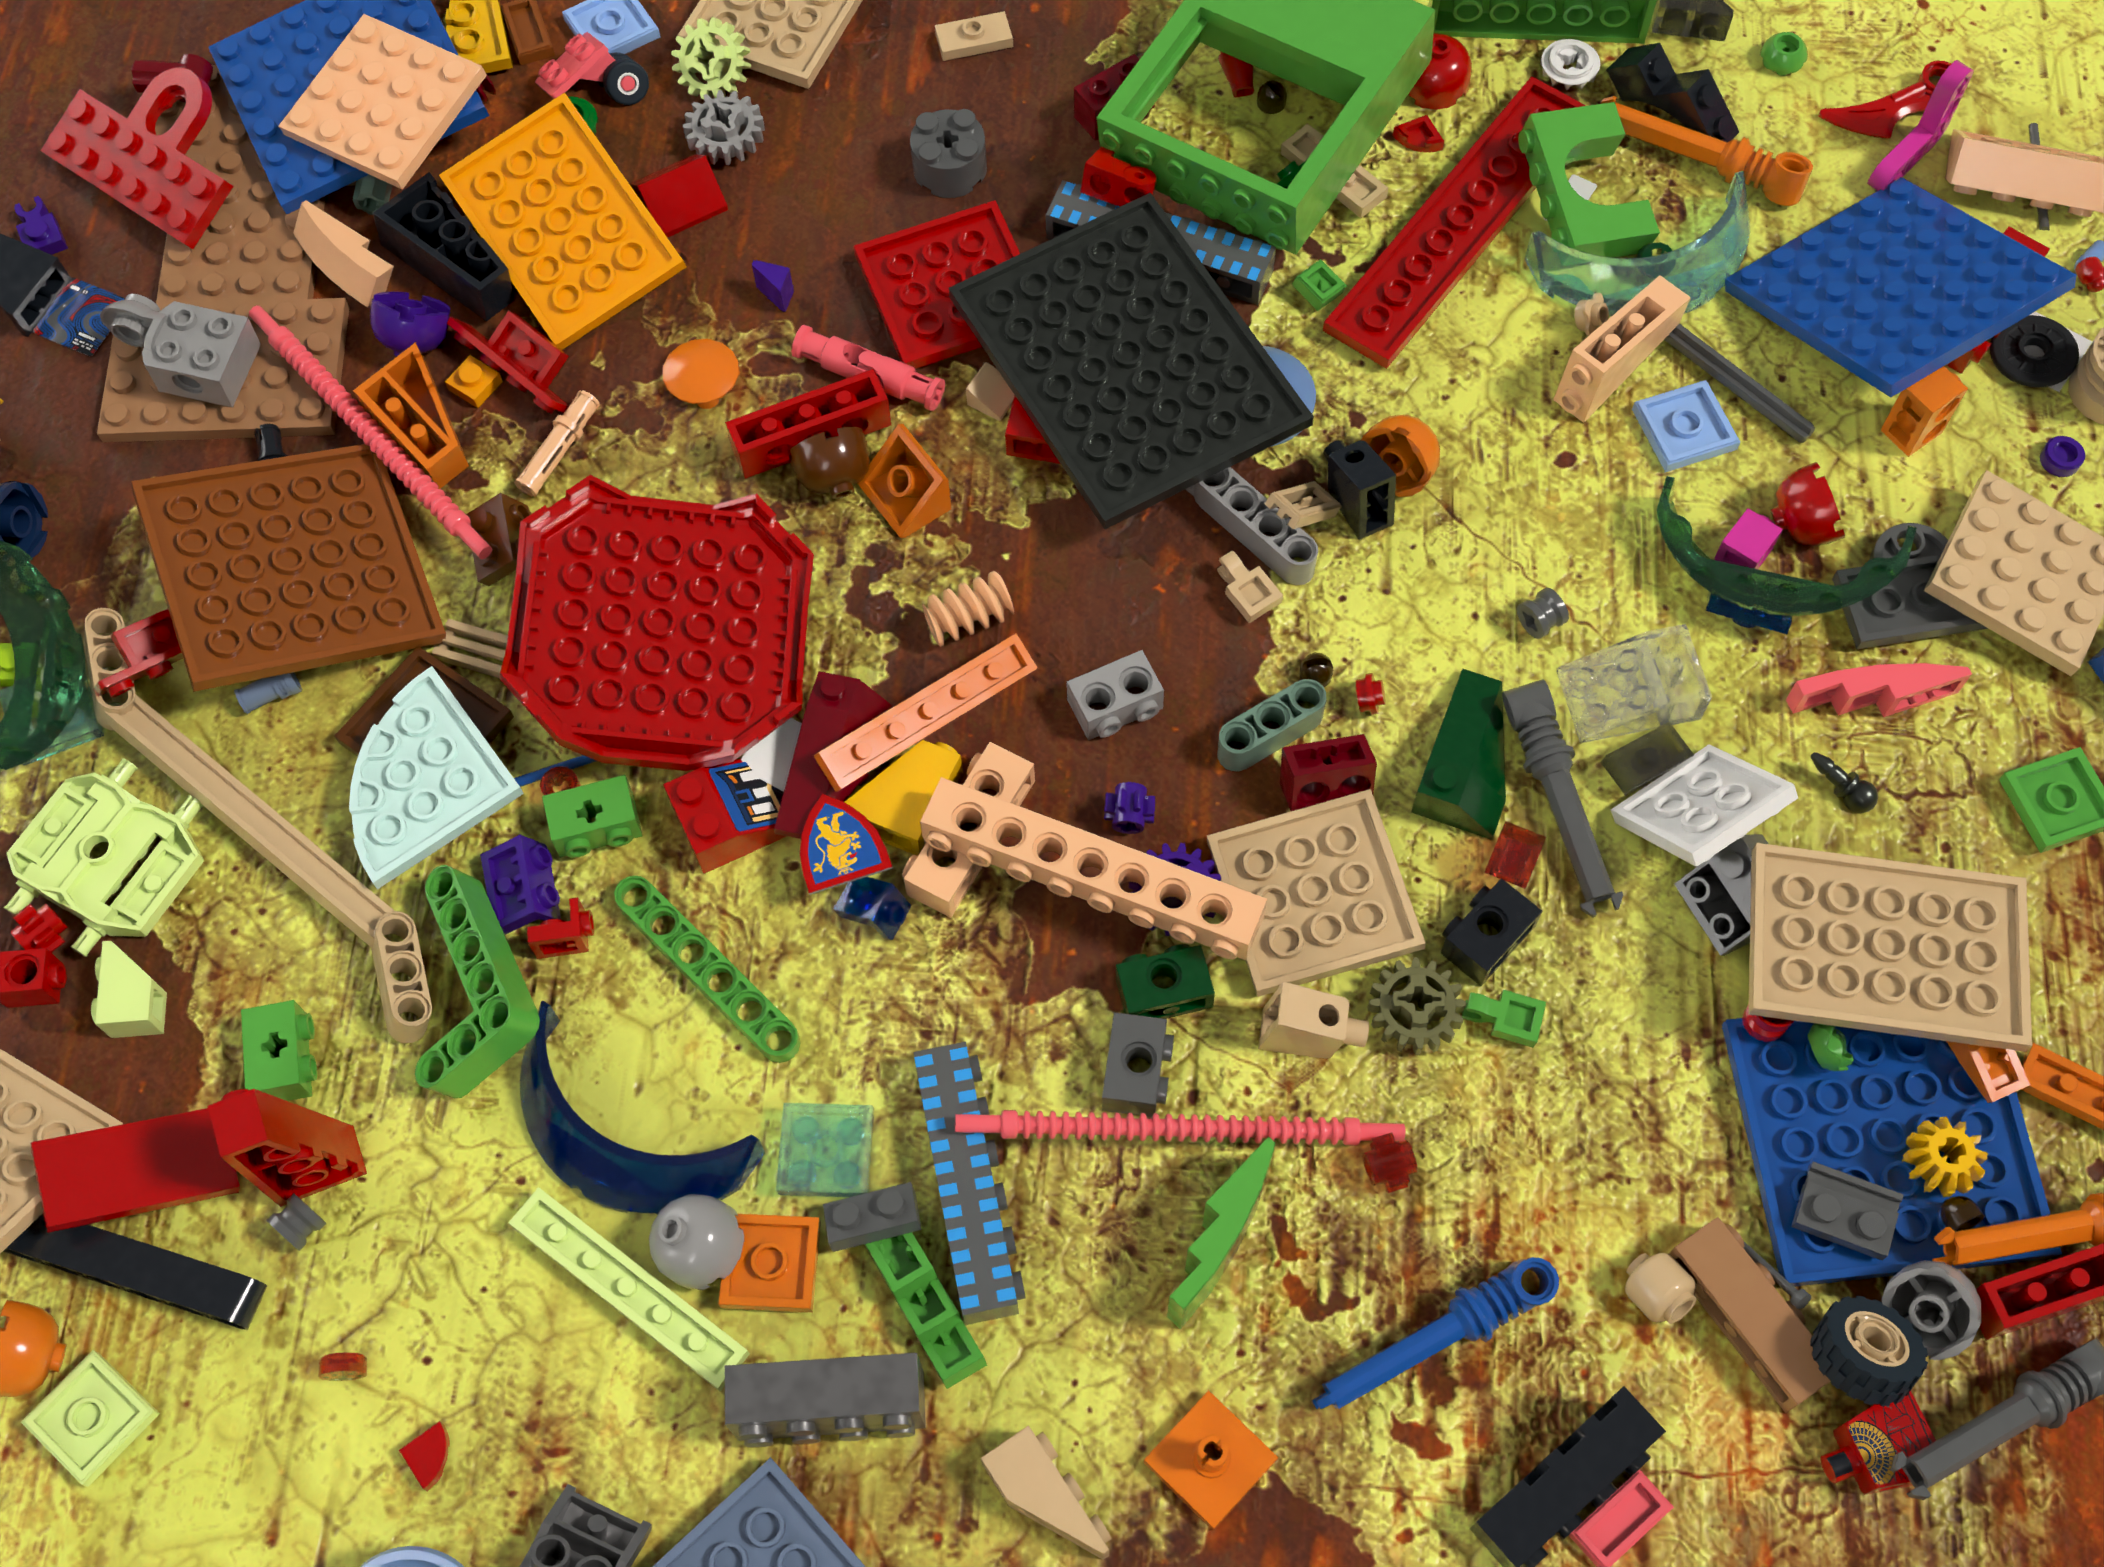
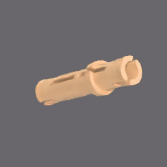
(565, 431)

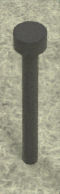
(1799, 1299)

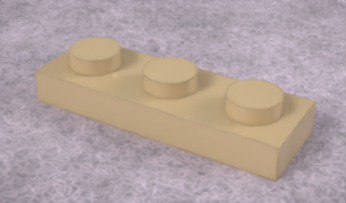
(1362, 189)

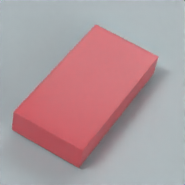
(1621, 1520)

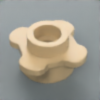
(1591, 313)

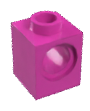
(1749, 541)

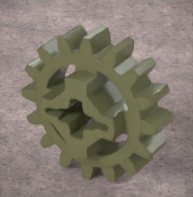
(1434, 1005)

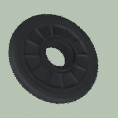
(2053, 338)

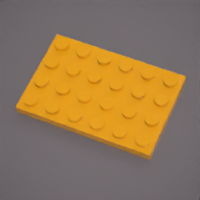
(563, 221)

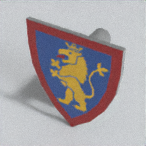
(839, 846)

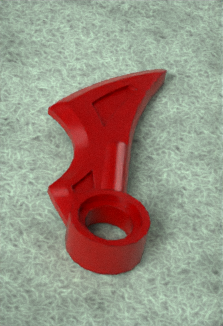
(1881, 115)

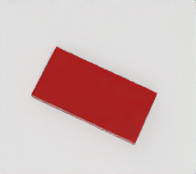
(130, 1169)

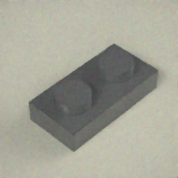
(871, 1217)

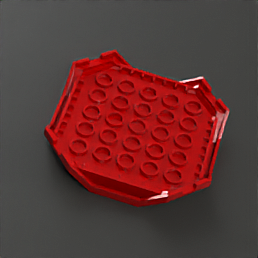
(657, 626)

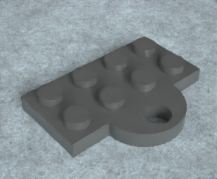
(1902, 607)

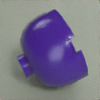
(403, 321)

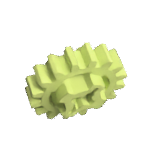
(699, 49)

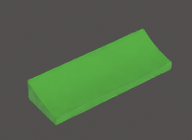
(1545, 19)

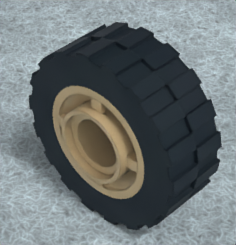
(1869, 1351)

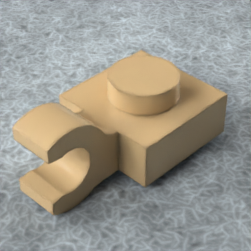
(1248, 590)

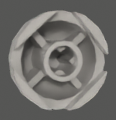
(696, 1241)
(1938, 1304)

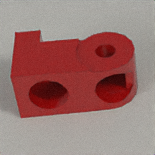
(1115, 179)

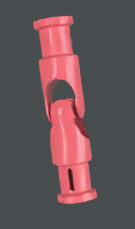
(895, 377)

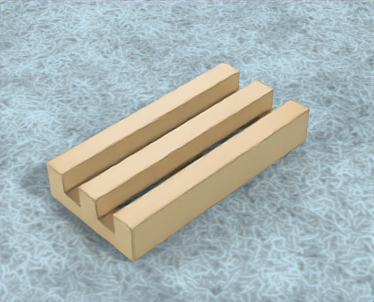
(1307, 511)
(474, 633)

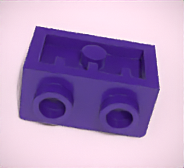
(520, 882)

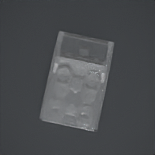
(1636, 685)

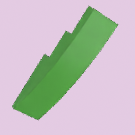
(927, 1307)

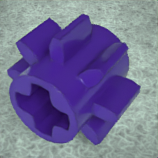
(1129, 808)

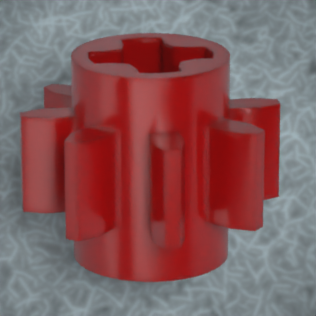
(39, 928)

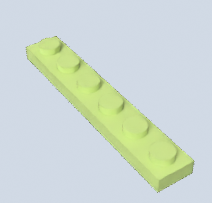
(628, 1288)

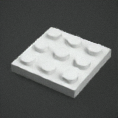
(1704, 804)

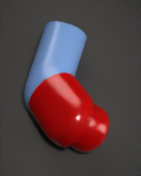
(2089, 267)

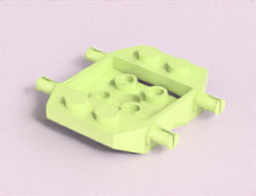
(56, 861)

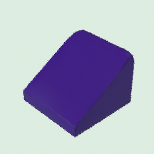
(774, 282)

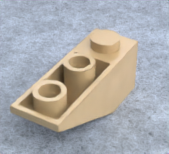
(1036, 1489)

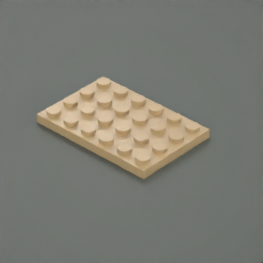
(1889, 947)

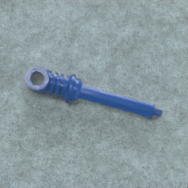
(1470, 1315)

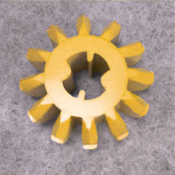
(1956, 1145)

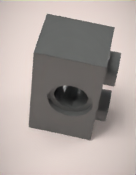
(1131, 1039)

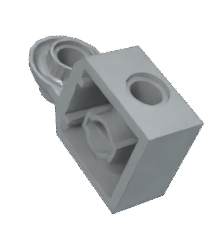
(187, 346)

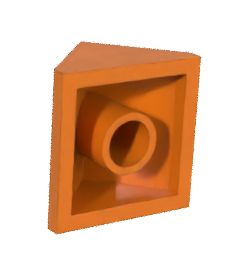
(906, 484)

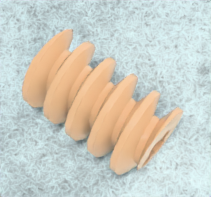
(967, 607)

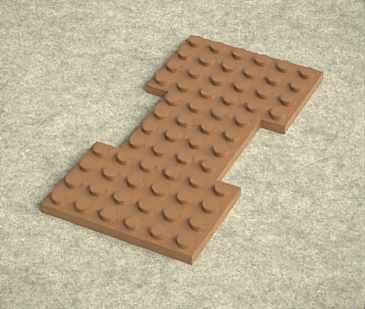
(239, 263)

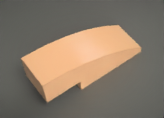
(341, 254)

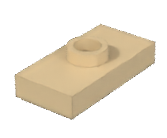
(974, 36)

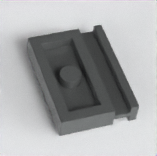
(1847, 1211)

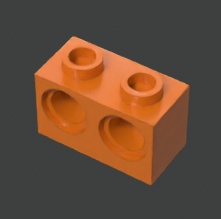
(1924, 410)

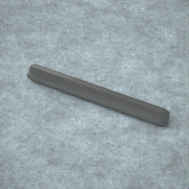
(1740, 383)

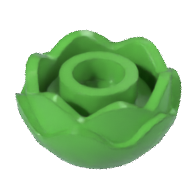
(1784, 53)
(1829, 1047)

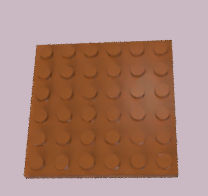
(286, 565)

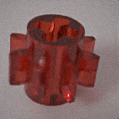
(1389, 1162)

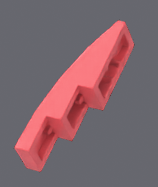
(1888, 685)

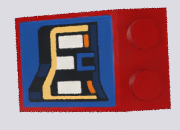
(725, 812)

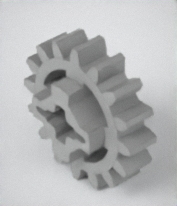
(724, 127)

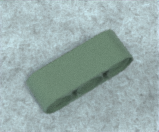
(1279, 708)

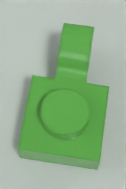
(1513, 1016)

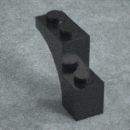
(1690, 97)

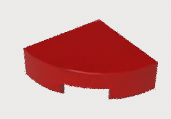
(1419, 135)
(428, 1455)

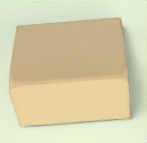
(989, 393)

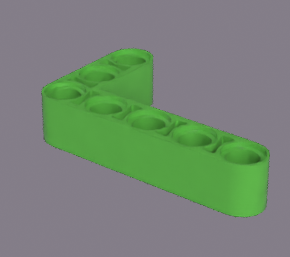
(501, 1002)

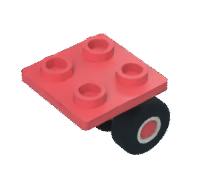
(590, 60)

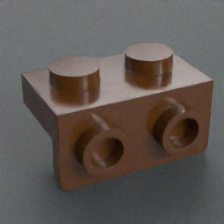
(499, 526)

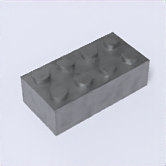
(825, 1399)

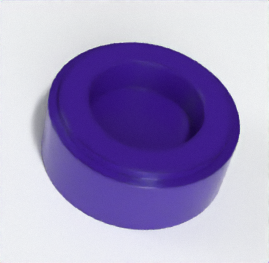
(2062, 456)

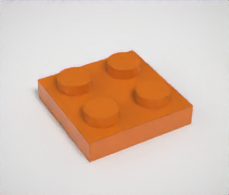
(774, 1265)

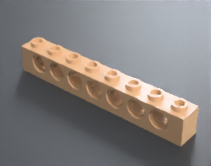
(957, 804)

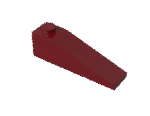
(833, 711)

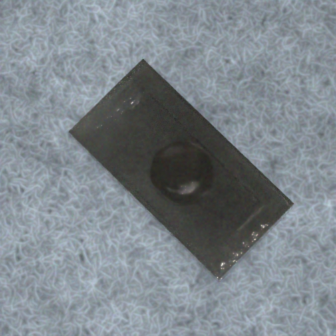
(1646, 758)

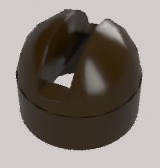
(1267, 99)
(1321, 673)
(1961, 1213)

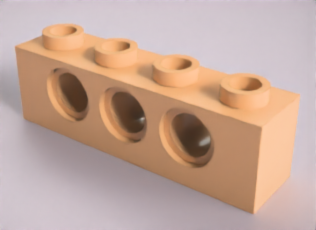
(946, 886)

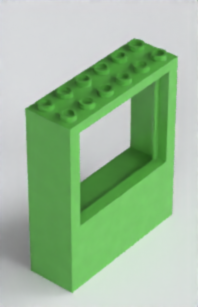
(1341, 49)

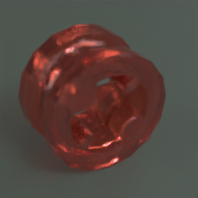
(555, 777)

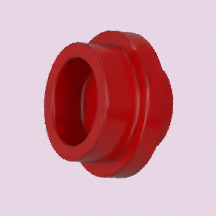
(1370, 694)

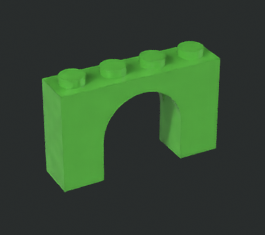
(1572, 135)

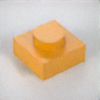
(473, 381)

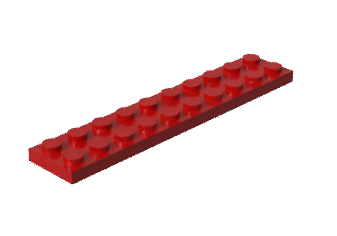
(1443, 235)

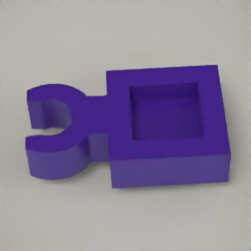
(40, 228)

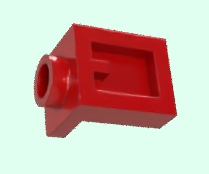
(562, 937)

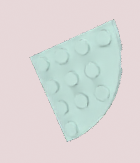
(422, 780)

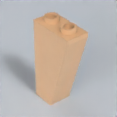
(1619, 347)

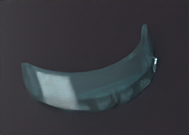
(1694, 269)

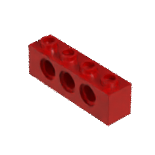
(767, 435)

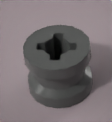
(1542, 613)
(296, 1222)

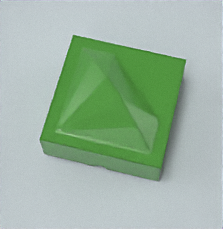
(1319, 285)

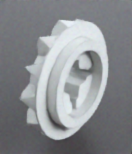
(1569, 51)

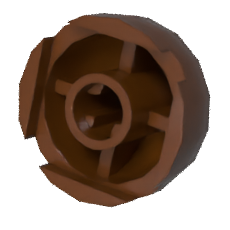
(832, 463)

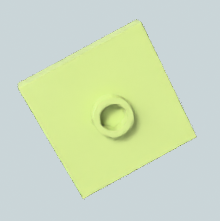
(90, 1418)

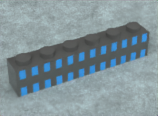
(1234, 262)
(967, 1186)

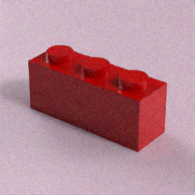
(2042, 1292)

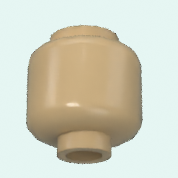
(1660, 1287)

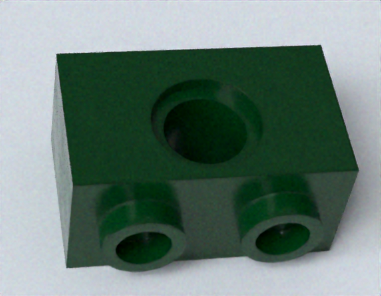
(1181, 963)

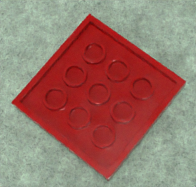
(917, 266)

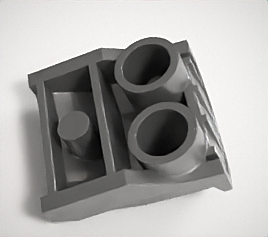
(585, 1535)

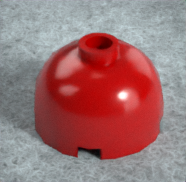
(1445, 76)
(1807, 508)

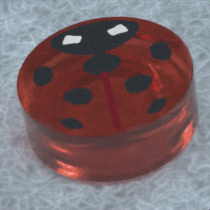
(342, 1366)

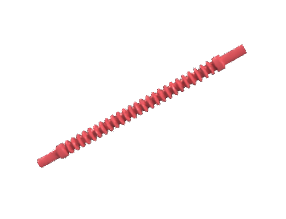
(361, 422)
(1011, 1124)

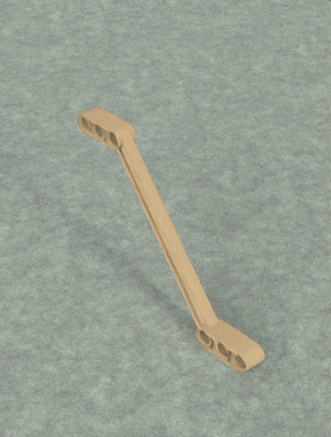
(266, 833)

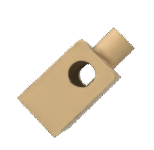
(1309, 1023)

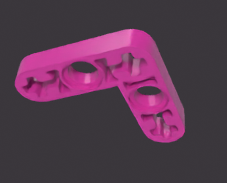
(1929, 129)

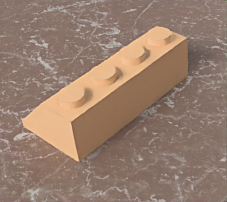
(2026, 171)

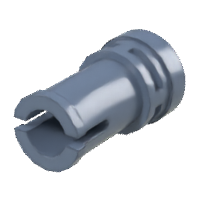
(267, 690)

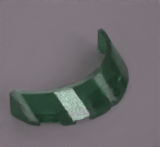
(1768, 590)
(46, 658)

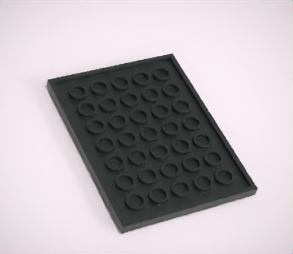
(1129, 359)

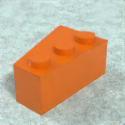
(411, 410)

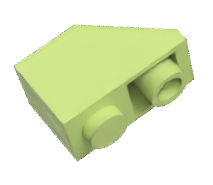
(127, 997)

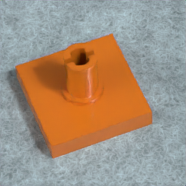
(1210, 1460)

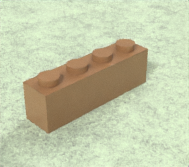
(1751, 1312)

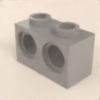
(1110, 687)

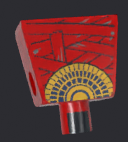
(1871, 1442)

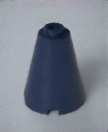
(22, 516)

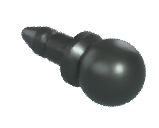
(1857, 794)

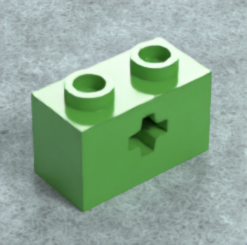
(571, 813)
(264, 1035)

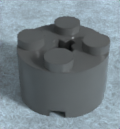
(948, 152)

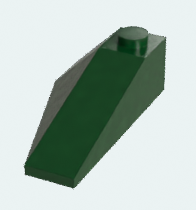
(1467, 763)

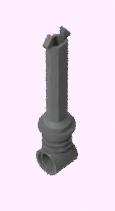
(1550, 760)
(2037, 1400)

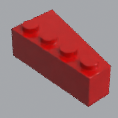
(284, 1145)

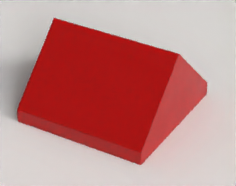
(681, 194)

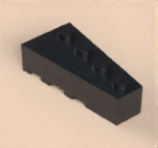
(443, 247)
(1567, 1481)

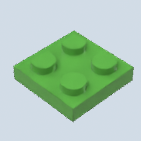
(2057, 799)

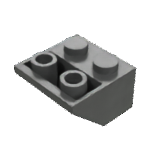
(1721, 894)

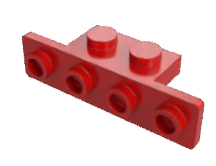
(522, 353)
(147, 649)

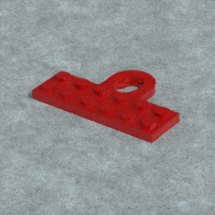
(137, 165)

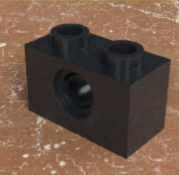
(1482, 954)

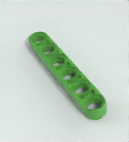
(702, 971)

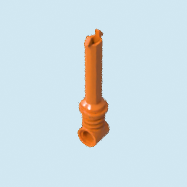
(1781, 177)
(2025, 1234)

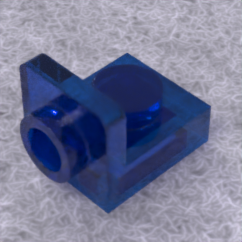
(874, 904)

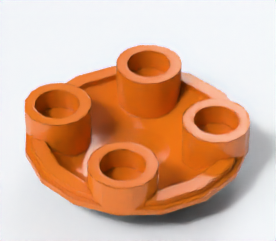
(701, 372)

